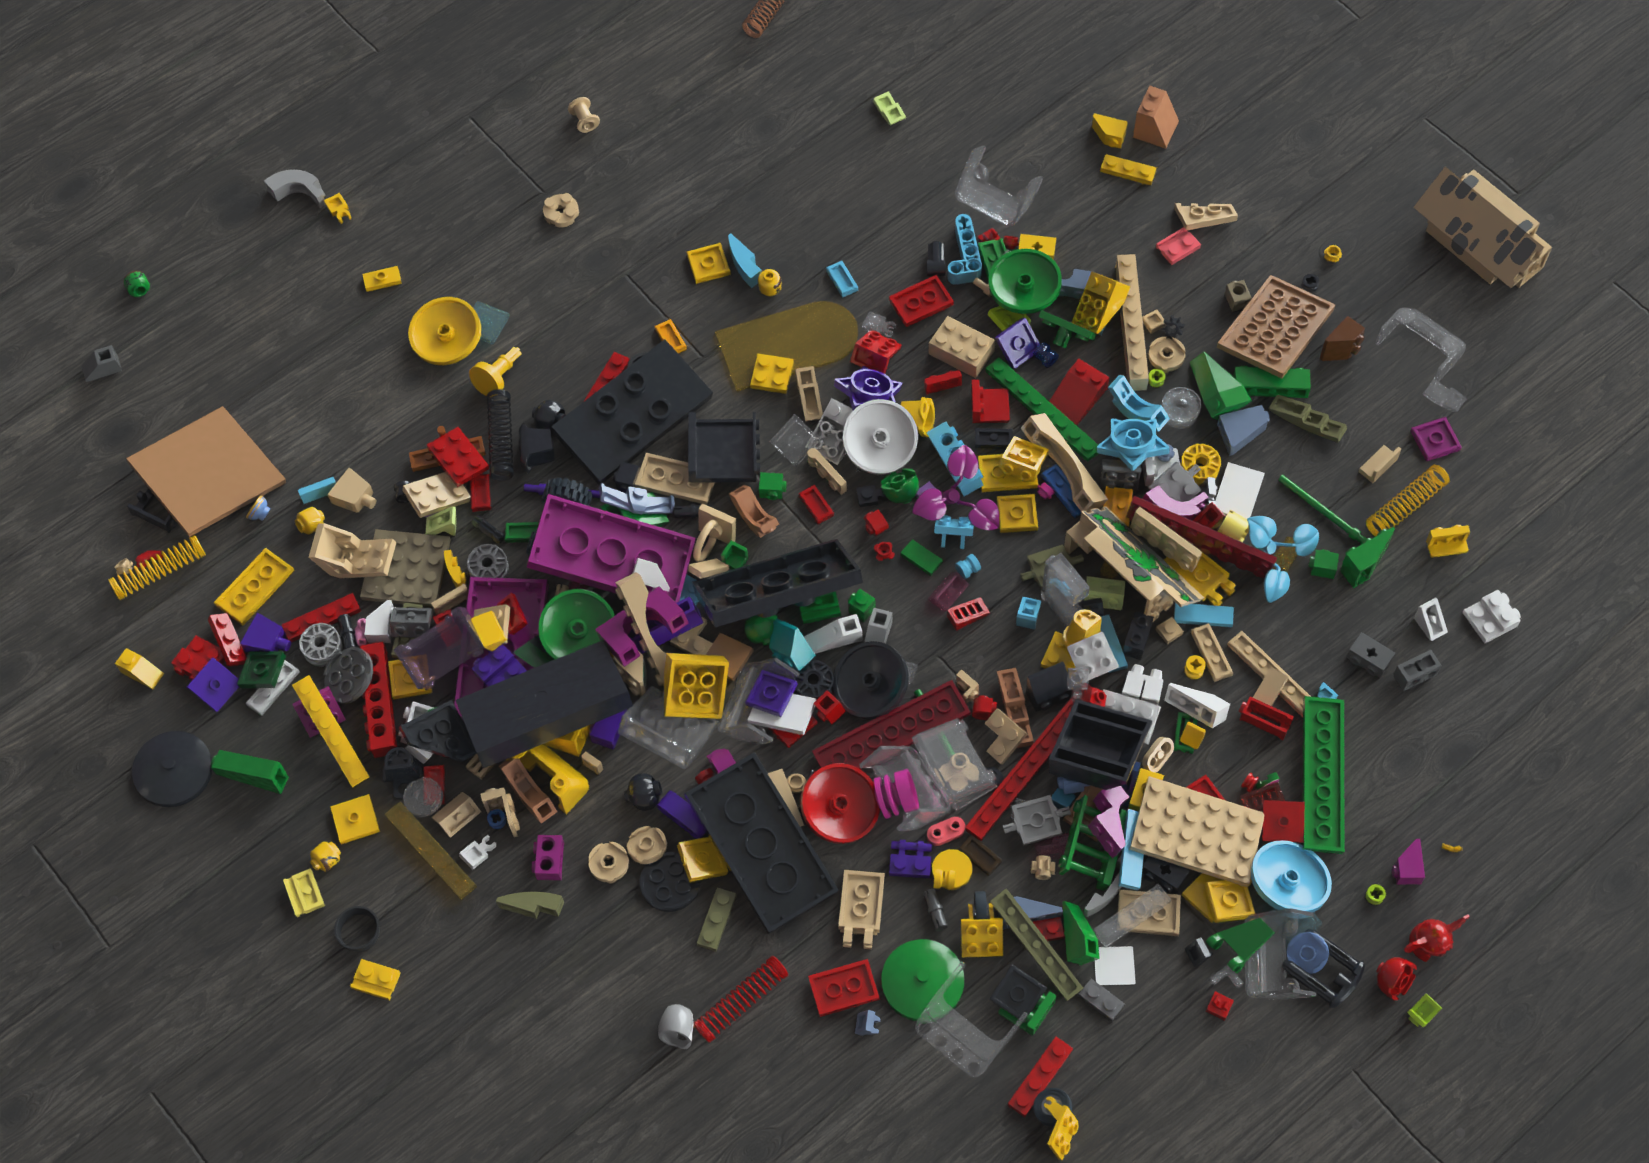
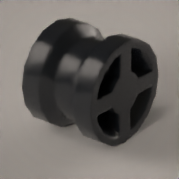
(400, 496)

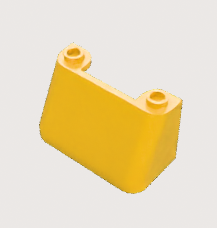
(566, 780)

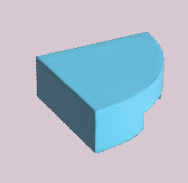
(1326, 692)

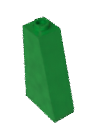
(250, 770)

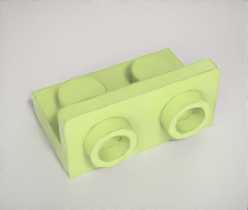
(1108, 589)

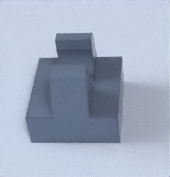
(865, 1023)

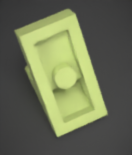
(441, 522)

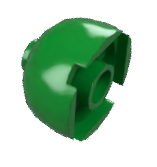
(900, 486)

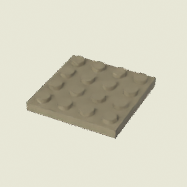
(414, 569)

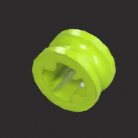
(1161, 376)
(1371, 899)

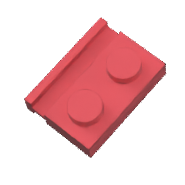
(1178, 245)

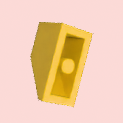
(1110, 130)
(138, 668)

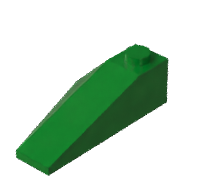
(1217, 387)

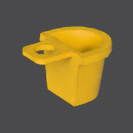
(922, 413)
(1083, 625)

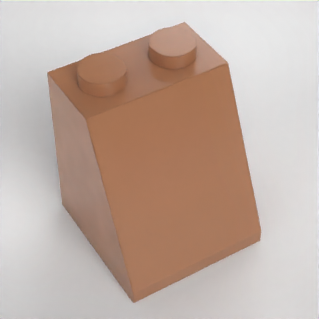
(1155, 118)

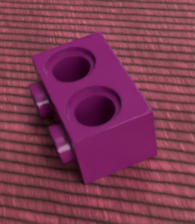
(553, 857)

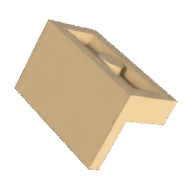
(1379, 463)
(456, 814)

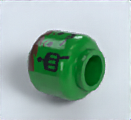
(136, 283)

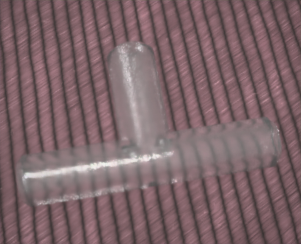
(1226, 971)

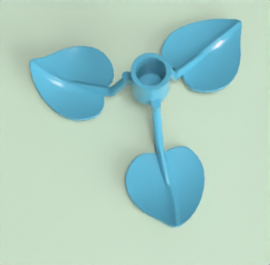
(1260, 533)

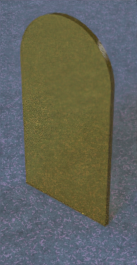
(808, 334)

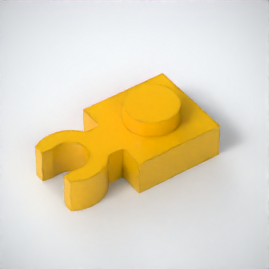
(338, 207)

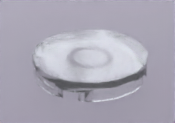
(423, 797)

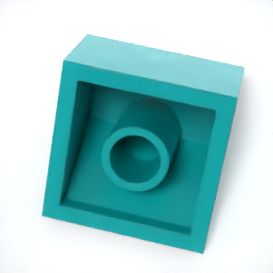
(790, 645)

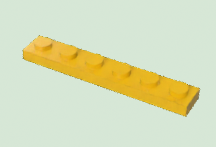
(330, 731)

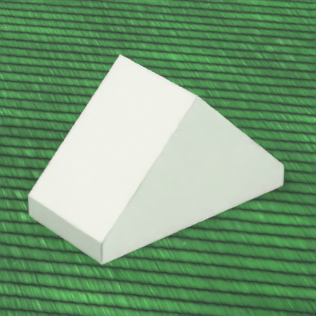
(1431, 619)

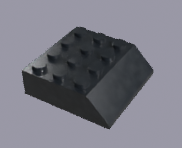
(1098, 745)

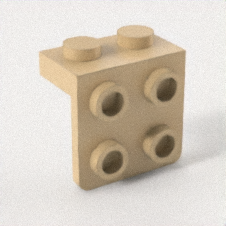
(498, 799)

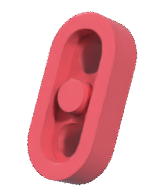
(947, 832)

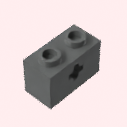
(1365, 647)

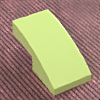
(888, 108)

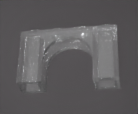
(1063, 588)

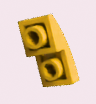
(454, 570)

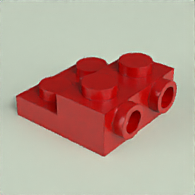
(195, 657)

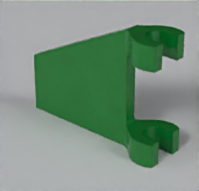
(1243, 939)

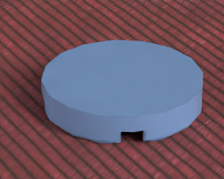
(1308, 952)

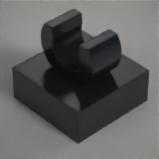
(1094, 605)
(1198, 952)

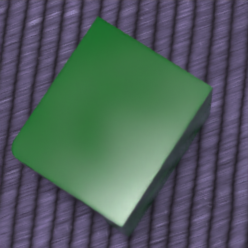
(734, 555)

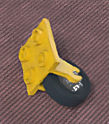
(981, 936)
(1055, 1110)

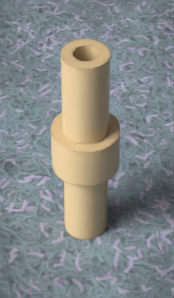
(982, 285)

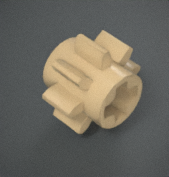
(1043, 867)

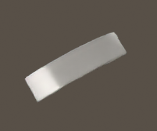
(1098, 902)

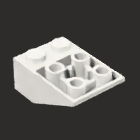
(831, 431)

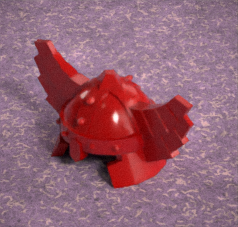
(1432, 938)

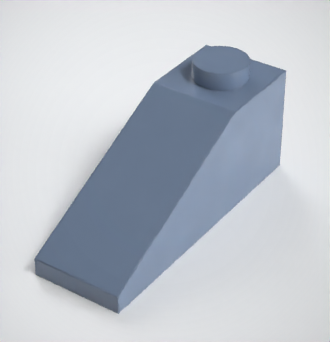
(1036, 910)

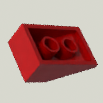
(1079, 391)

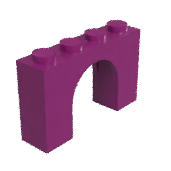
(616, 630)

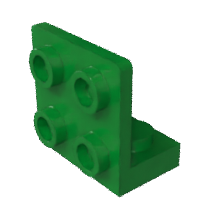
(1036, 1016)

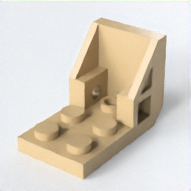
(347, 556)

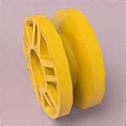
(1204, 455)

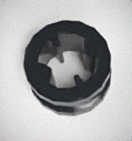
(1314, 286)

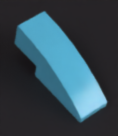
(744, 261)

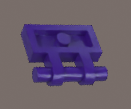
(910, 865)

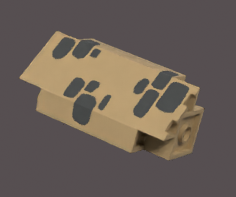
(1483, 228)

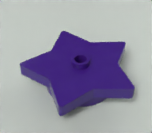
(867, 386)

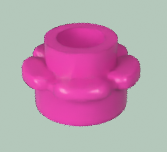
(1045, 491)

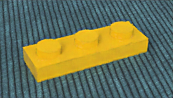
(1128, 169)

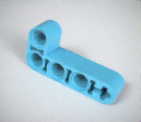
(967, 263)

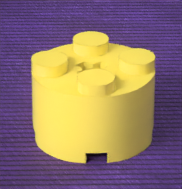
(1234, 526)

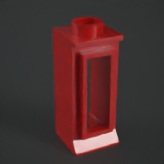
(1269, 712)

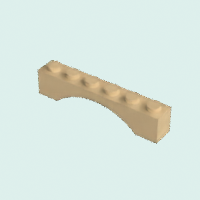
(1084, 489)
(635, 595)

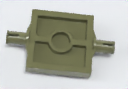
(1038, 560)

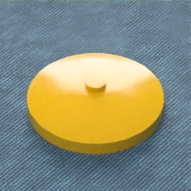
(444, 331)

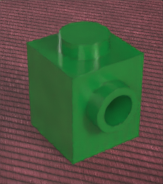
(772, 485)
(1324, 563)
(861, 604)

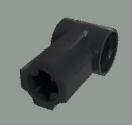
(935, 260)

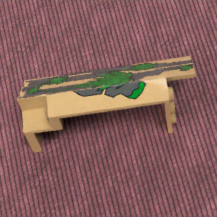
(1131, 559)

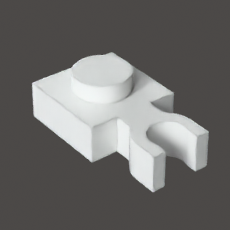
(476, 853)

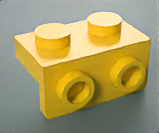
(1448, 541)

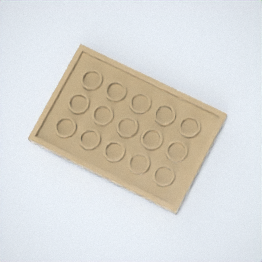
(1197, 831)

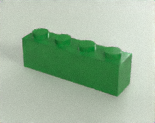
(1262, 383)

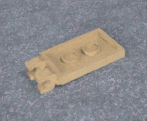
(861, 906)

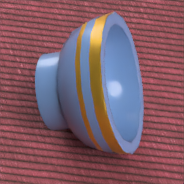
(258, 510)

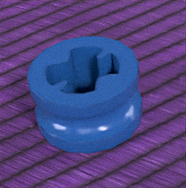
(498, 825)

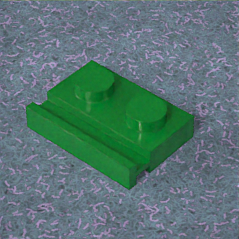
(990, 252)
(823, 608)

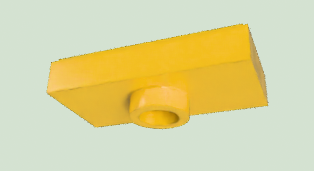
(382, 278)

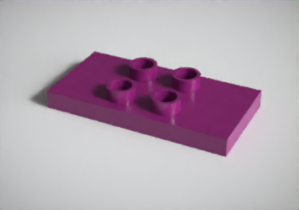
(604, 546)
(487, 592)

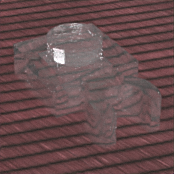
(878, 323)

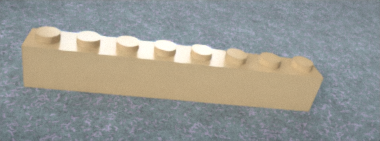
(1132, 324)

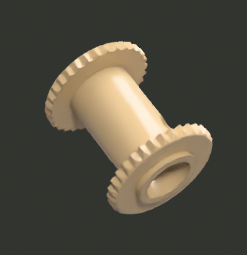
(580, 108)

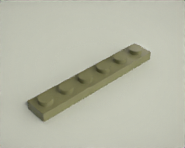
(1036, 944)

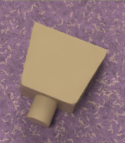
(352, 492)

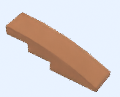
(1015, 702)

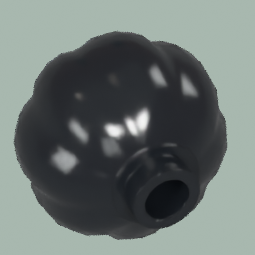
(547, 414)
(643, 791)

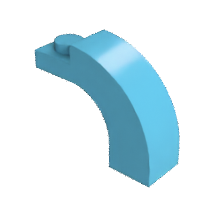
(1133, 406)

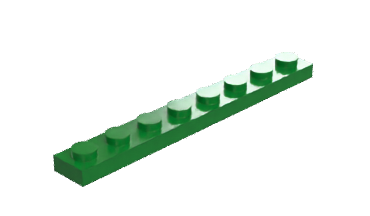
(1038, 404)

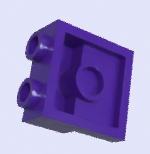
(497, 666)

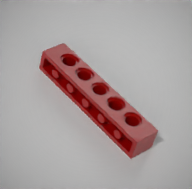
(382, 689)

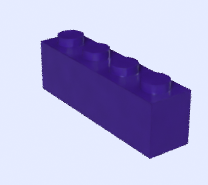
(661, 634)

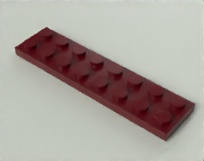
(1209, 540)
(896, 727)

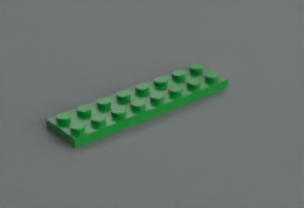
(1323, 774)

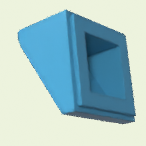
(1062, 800)

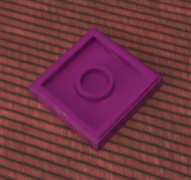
(1436, 439)

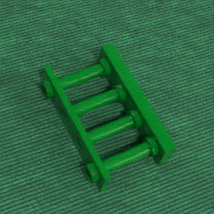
(1105, 874)

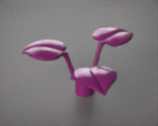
(933, 503)

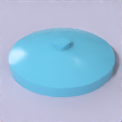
(1290, 877)

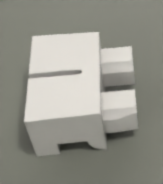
(1152, 684)

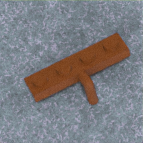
(424, 459)

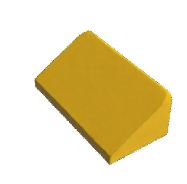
(488, 630)

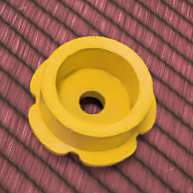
(1335, 250)

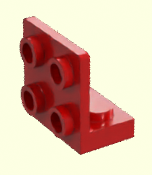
(874, 351)
(989, 404)

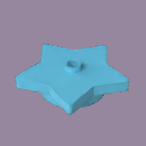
(1133, 441)

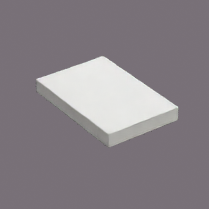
(1239, 490)
(794, 719)

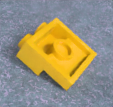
(1023, 459)

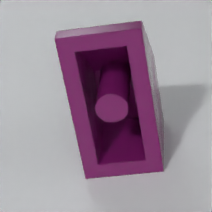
(1410, 866)

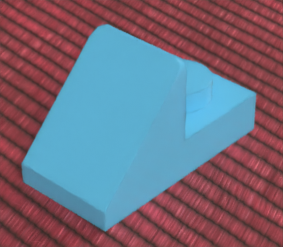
(1028, 613)

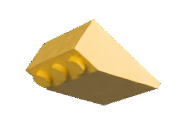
(694, 685)

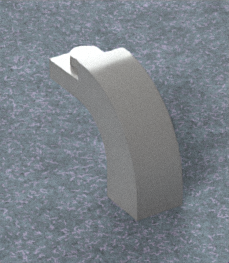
(295, 181)

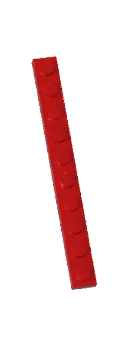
(1018, 777)

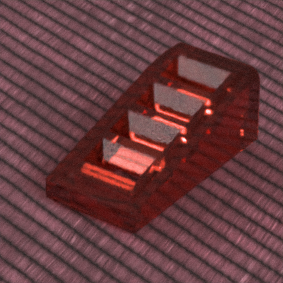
(1259, 792)

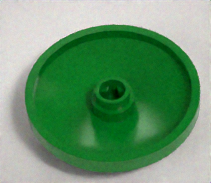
(1025, 281)
(571, 621)
(916, 974)

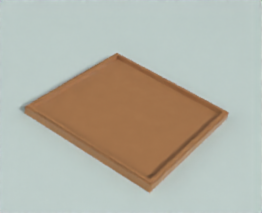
(206, 471)

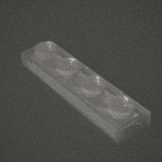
(1132, 915)

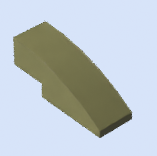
(531, 903)

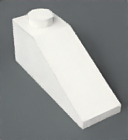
(1198, 704)

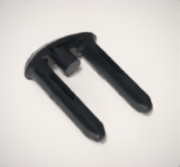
(1347, 984)

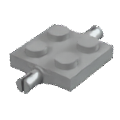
(1178, 482)
(1036, 820)

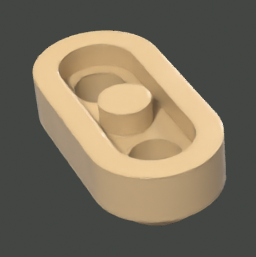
(1158, 755)

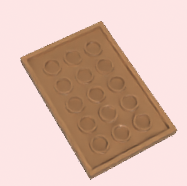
(1276, 326)

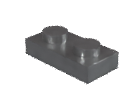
(1101, 1000)

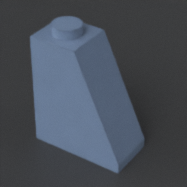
(1242, 427)

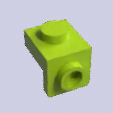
(1424, 1011)

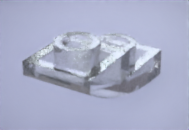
(1444, 397)

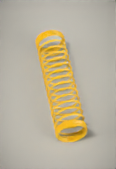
(1444, 475)
(197, 548)

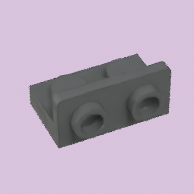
(410, 622)

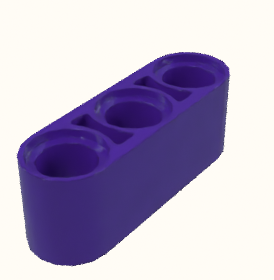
(682, 814)

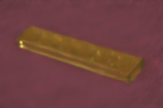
(430, 850)

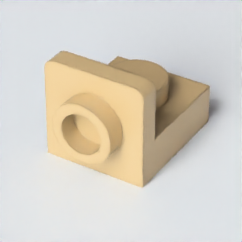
(967, 684)

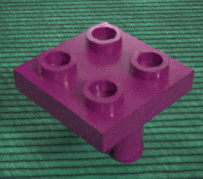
(307, 720)

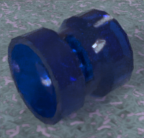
(1046, 355)

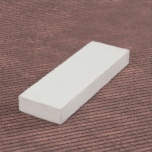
(265, 697)

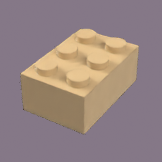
(961, 347)

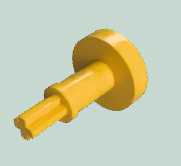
(489, 377)

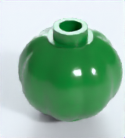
(759, 629)

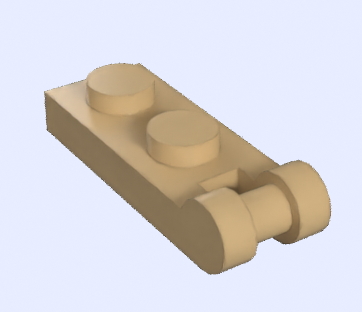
(826, 471)

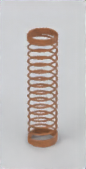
(757, 26)

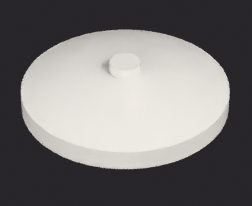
(880, 436)

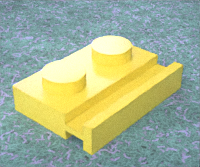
(304, 892)

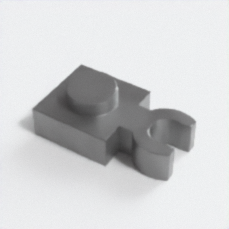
(1210, 489)

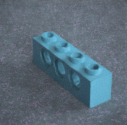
(939, 438)

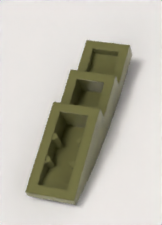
(1307, 419)

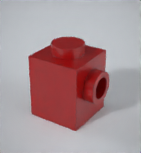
(828, 708)

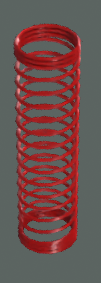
(776, 966)

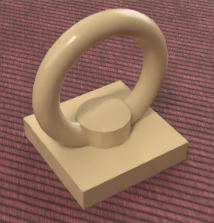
(715, 524)

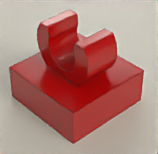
(989, 235)
(1219, 1005)

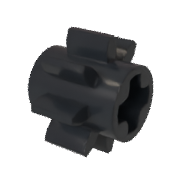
(1173, 321)

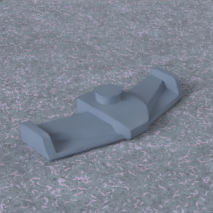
(636, 500)

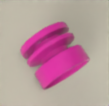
(896, 793)

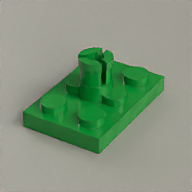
(1066, 329)

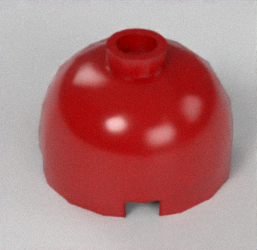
(1395, 977)

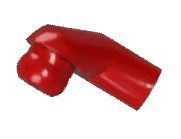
(146, 556)

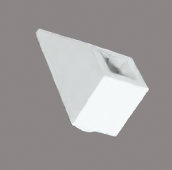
(835, 634)

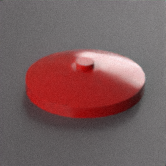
(839, 803)

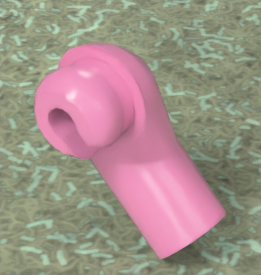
(360, 631)

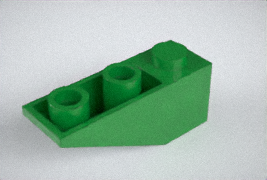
(1080, 938)

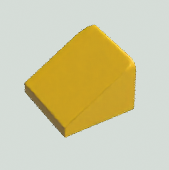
(1192, 735)

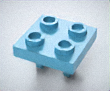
(954, 527)

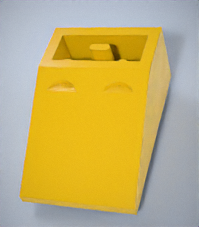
(1099, 302)

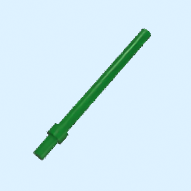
(1354, 533)

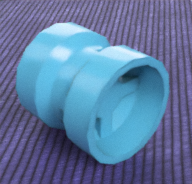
(968, 566)

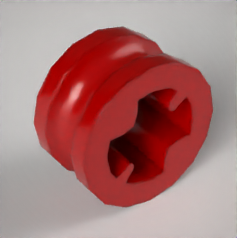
(1250, 782)

